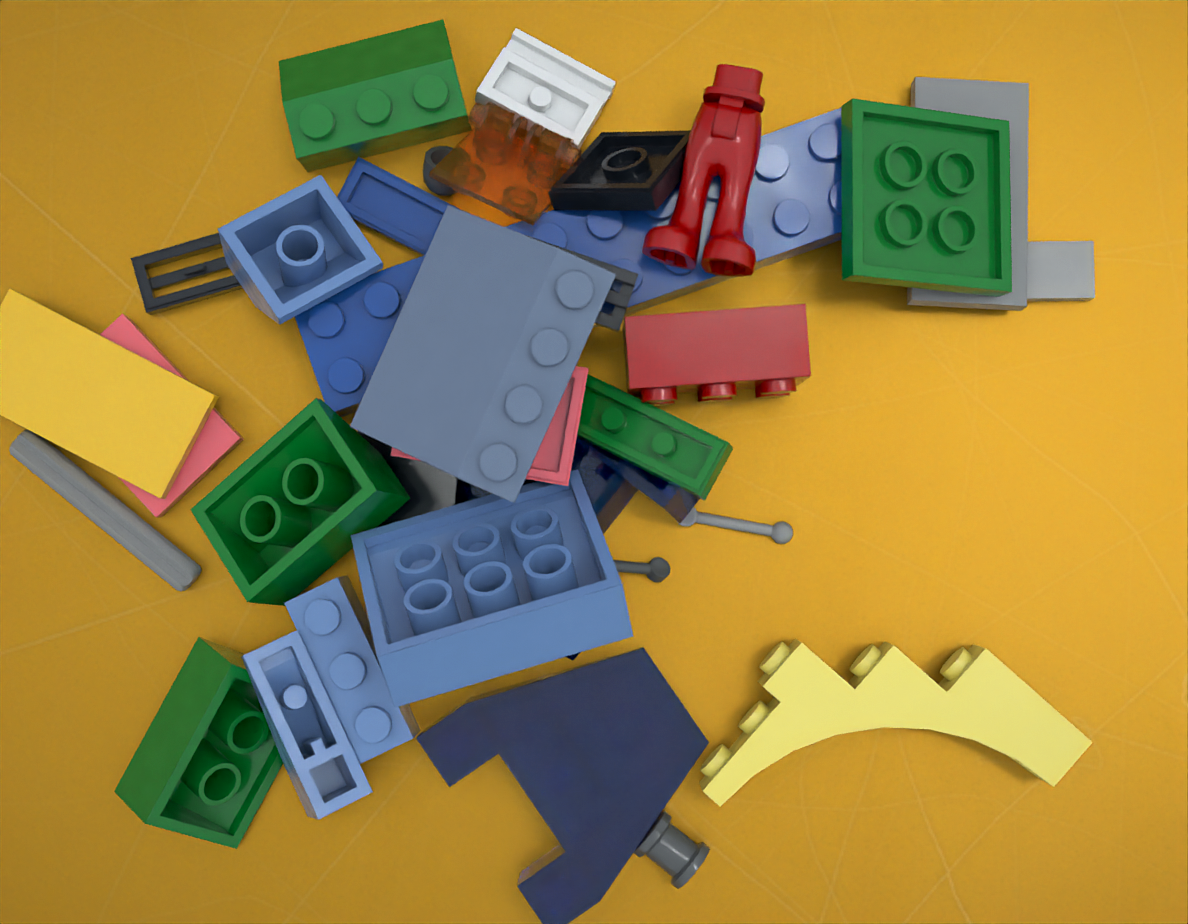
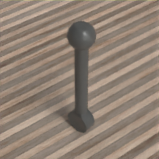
(655, 570)

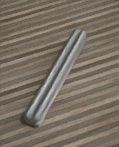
(105, 510)

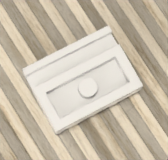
(546, 87)

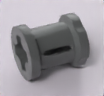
(672, 850)

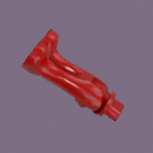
(725, 145)

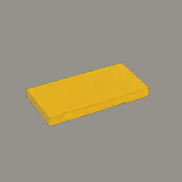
(97, 396)

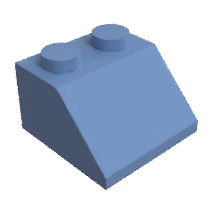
(297, 250)

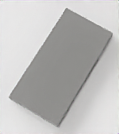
(996, 101)

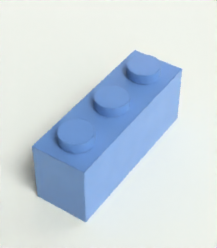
(347, 664)

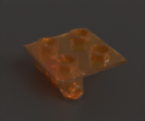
(505, 168)

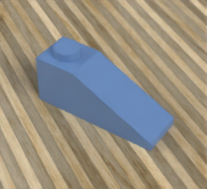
(305, 727)

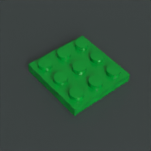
(925, 199)

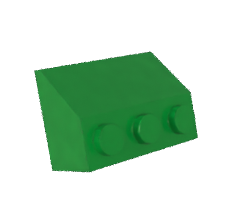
(372, 96)
(297, 504)
(205, 752)

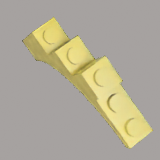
(888, 690)

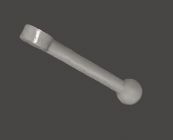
(780, 532)

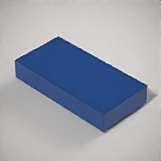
(392, 206)

